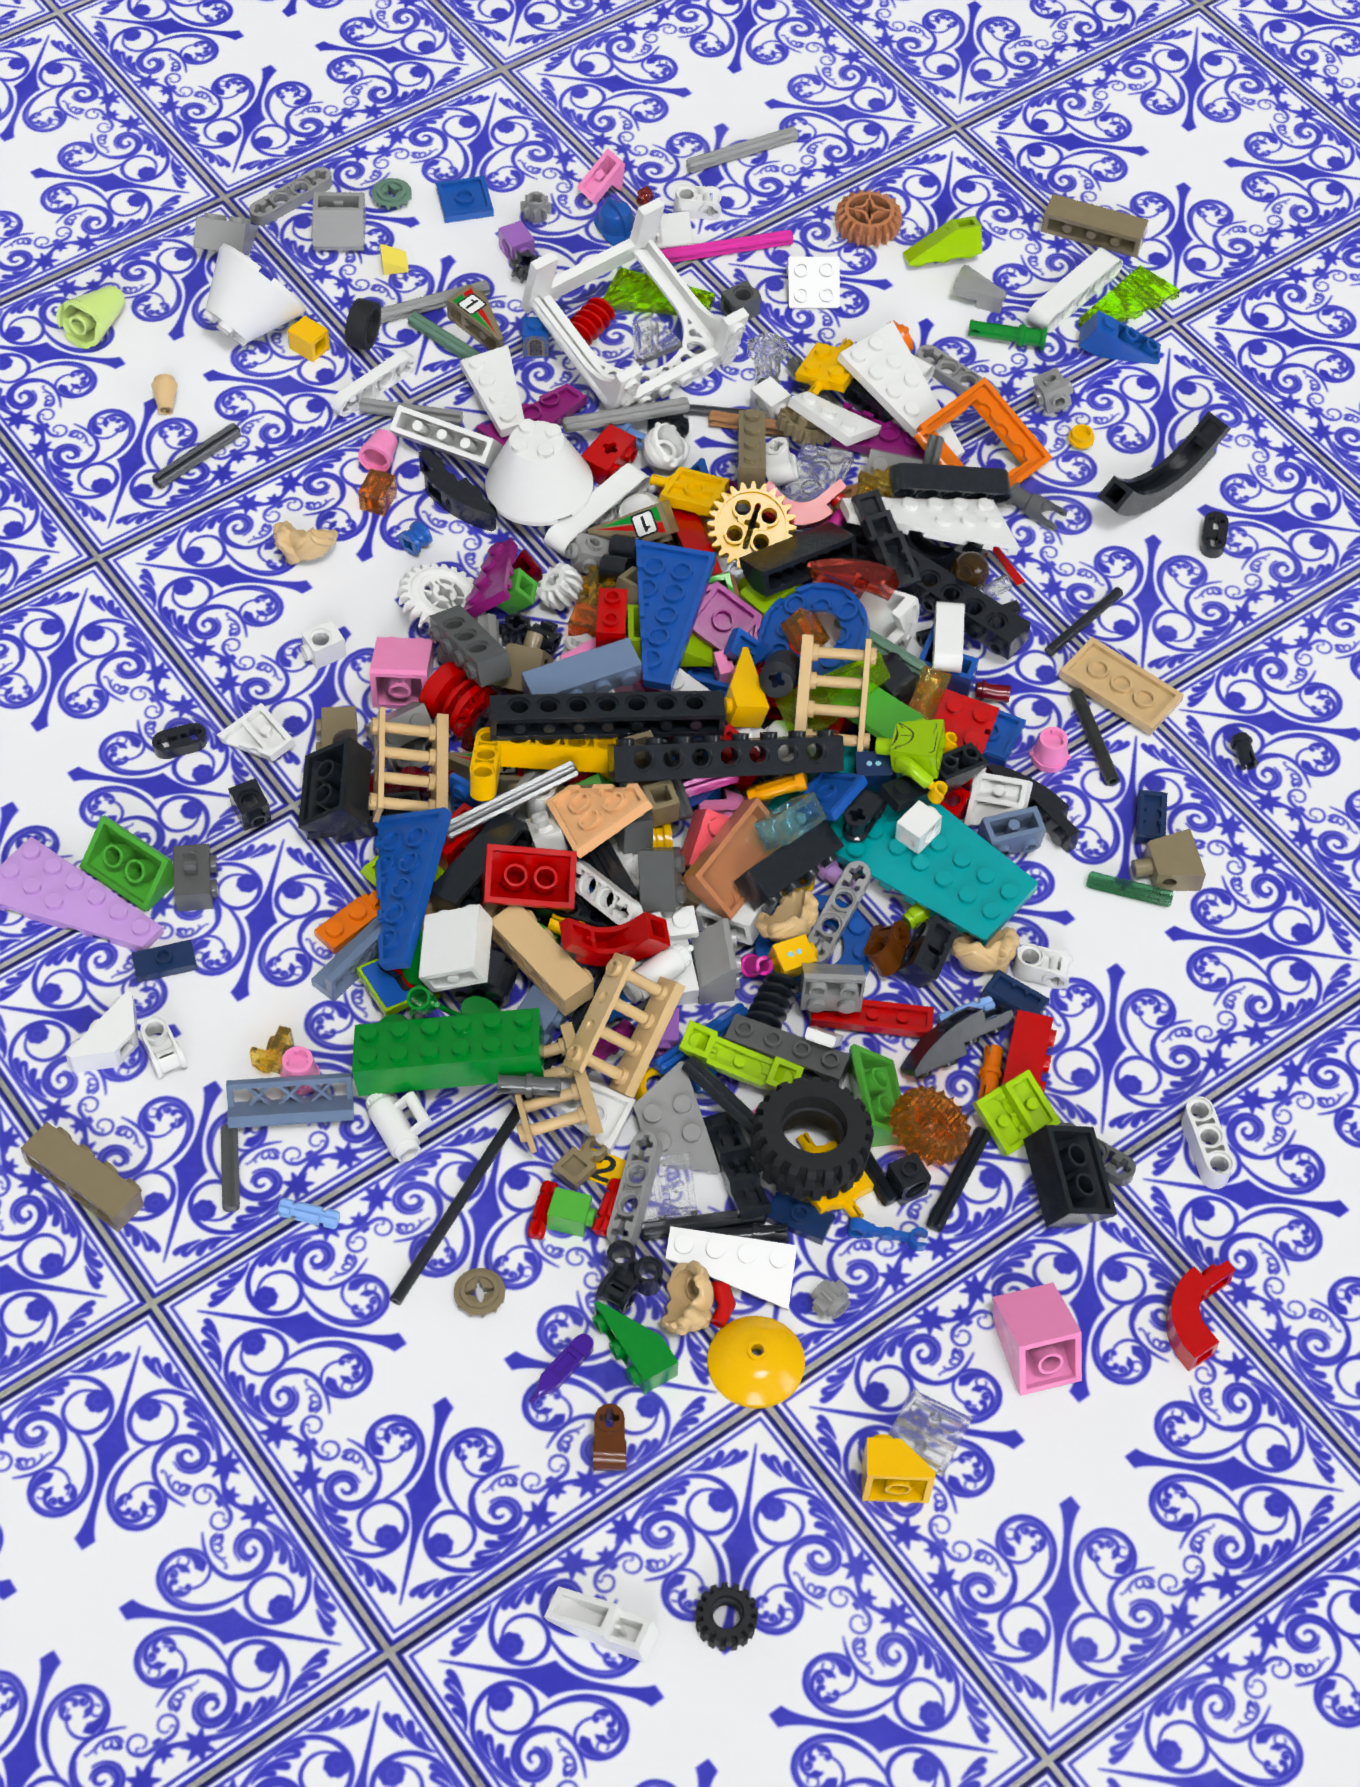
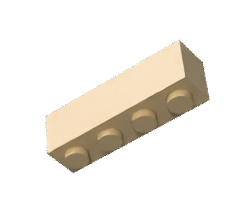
(542, 958)

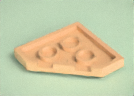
(596, 813)

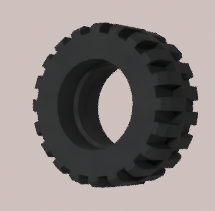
(817, 1105)

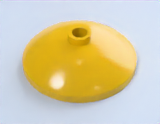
(754, 1379)

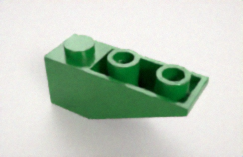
(642, 1350)

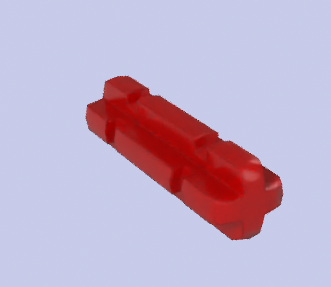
(605, 1209)
(538, 1224)

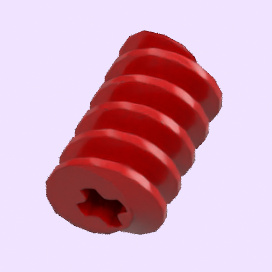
(593, 319)

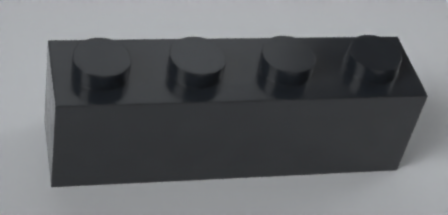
(788, 864)
(462, 879)

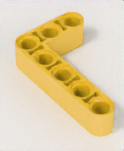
(490, 756)

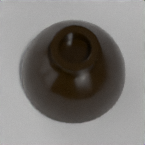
(971, 568)

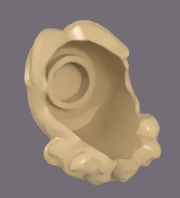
(302, 545)
(791, 918)
(992, 956)
(689, 1299)

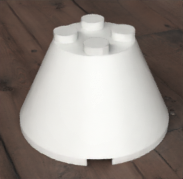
(246, 300)
(538, 476)

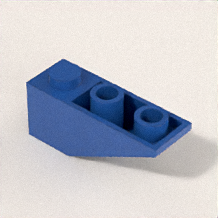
(1114, 340)

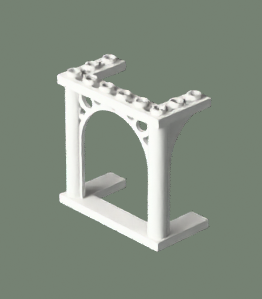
(716, 335)

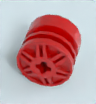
(454, 694)

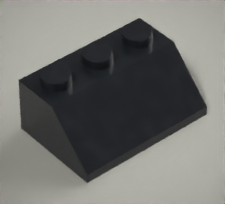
(336, 788)
(1069, 1176)

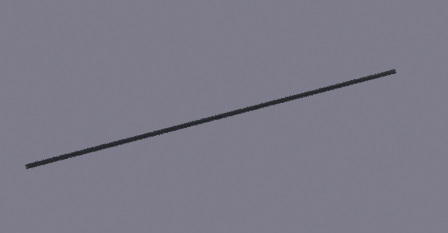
(488, 1157)

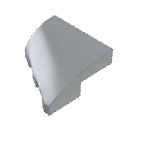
(979, 288)

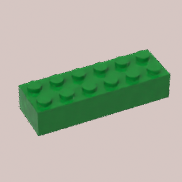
(447, 1051)

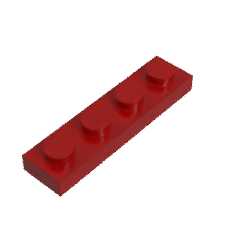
(880, 1018)

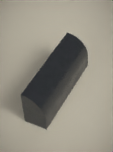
(786, 562)

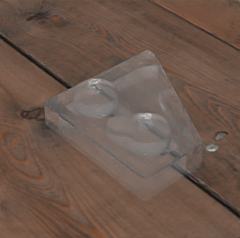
(652, 339)

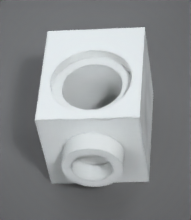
(769, 397)
(323, 645)
(918, 826)

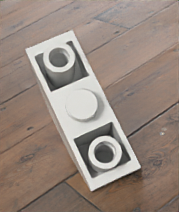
(107, 1039)

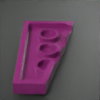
(550, 408)
(889, 438)
(493, 580)

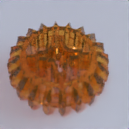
(948, 1129)

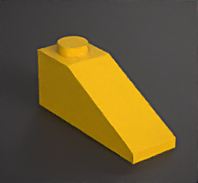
(744, 698)

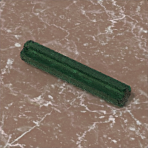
(1130, 889)

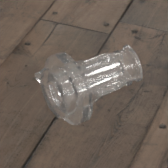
(767, 352)

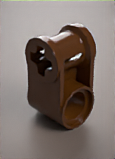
(887, 947)
(609, 1442)

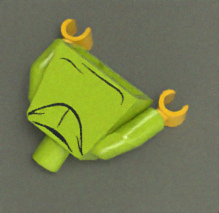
(918, 752)

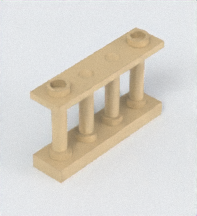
(810, 680)
(436, 758)
(648, 1032)
(579, 1091)

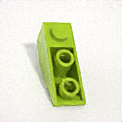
(952, 240)

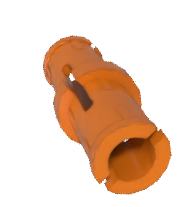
(990, 1072)

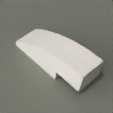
(602, 1623)

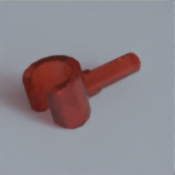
(644, 195)

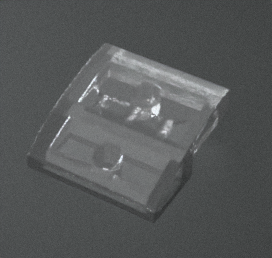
(672, 1189)
(931, 1430)

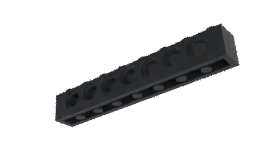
(983, 616)
(606, 715)
(828, 756)

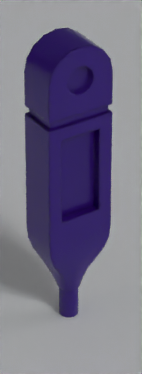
(564, 1366)

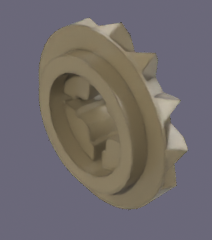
(467, 1285)

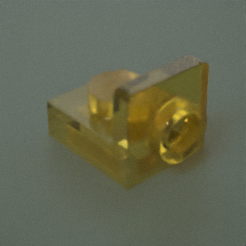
(271, 1058)

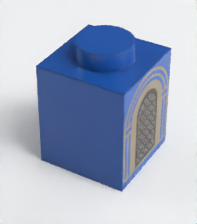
(534, 338)

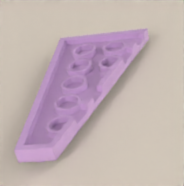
(61, 895)

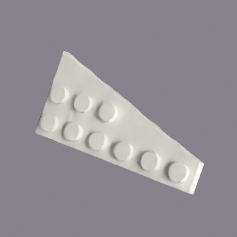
(894, 379)
(947, 520)

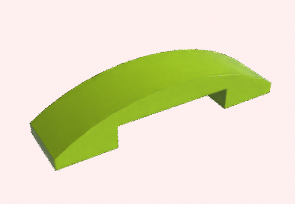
(737, 1060)

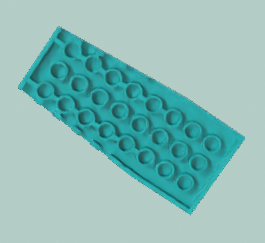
(952, 877)

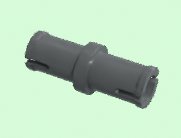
(529, 1085)

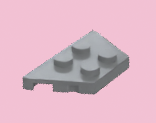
(676, 1120)

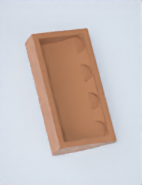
(727, 858)

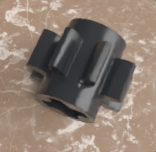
(523, 259)
(515, 629)
(551, 638)

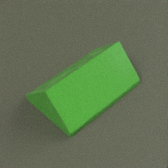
(884, 713)
(128, 864)
(877, 1085)

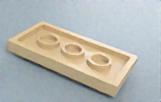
(1121, 685)

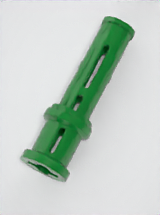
(1021, 335)

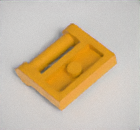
(778, 786)

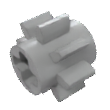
(536, 207)
(830, 1299)

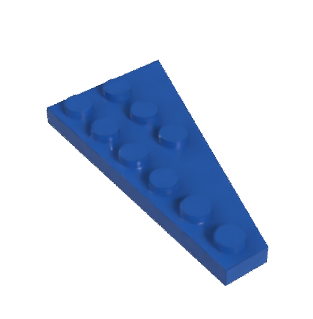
(670, 597)
(405, 874)

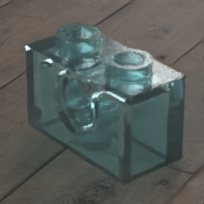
(790, 821)

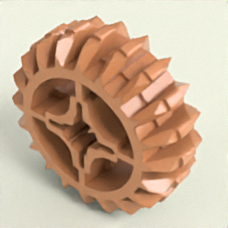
(868, 218)

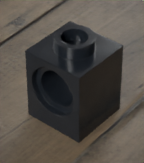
(247, 795)
(908, 1178)

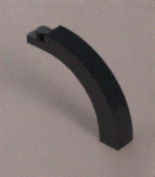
(1168, 477)

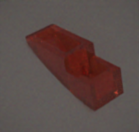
(856, 576)

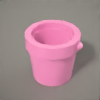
(378, 450)
(1051, 750)
(299, 1062)

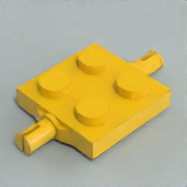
(823, 370)
(691, 490)
(843, 1200)

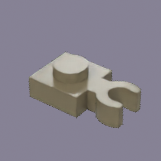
(578, 1165)

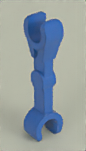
(861, 1228)

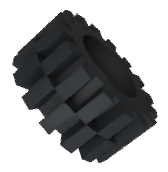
(726, 1596)

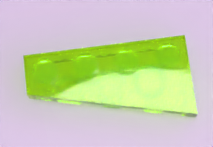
(639, 293)
(1133, 296)
(834, 696)

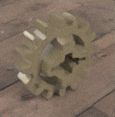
(800, 428)

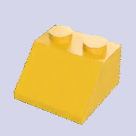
(894, 1472)

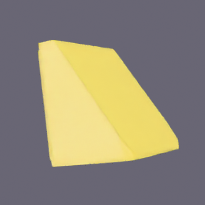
(393, 260)

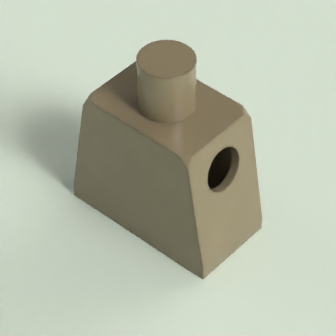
(522, 659)
(1172, 863)

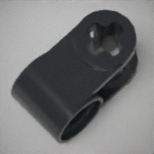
(862, 815)

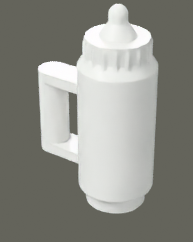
(666, 964)
(393, 1125)

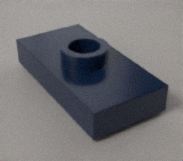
(1150, 815)
(164, 961)
(1014, 995)
(800, 1217)

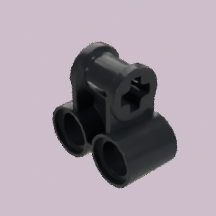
(620, 557)
(625, 1278)

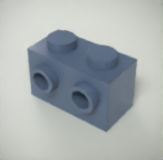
(1014, 831)

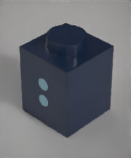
(875, 768)

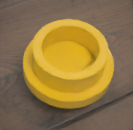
(1081, 436)

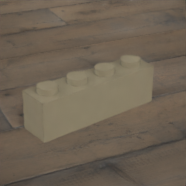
(1094, 225)
(751, 448)
(83, 1176)

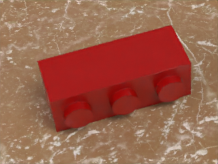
(1029, 1046)

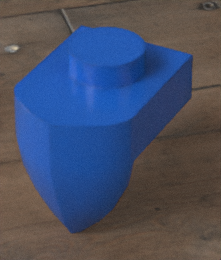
(738, 639)

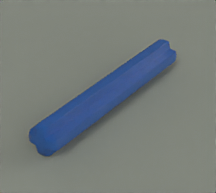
(671, 1057)

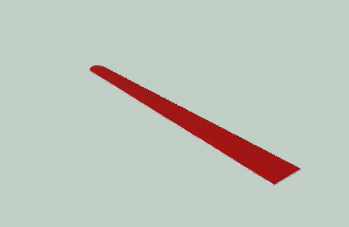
(1015, 576)

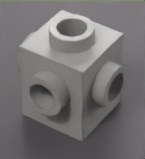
(1052, 391)
(587, 551)

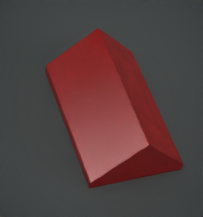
(529, 877)

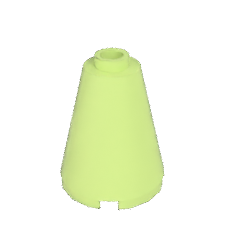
(90, 315)

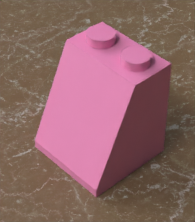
(400, 670)
(1038, 1338)

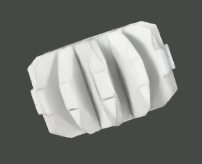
(560, 586)

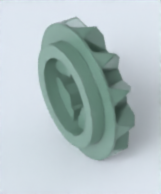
(397, 187)

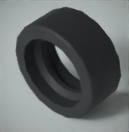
(363, 324)

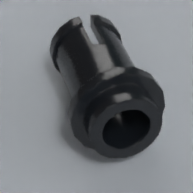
(1242, 745)

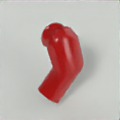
(725, 1302)

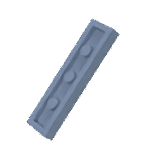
(341, 970)
(293, 1110)

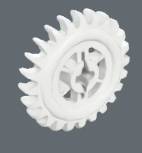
(444, 587)

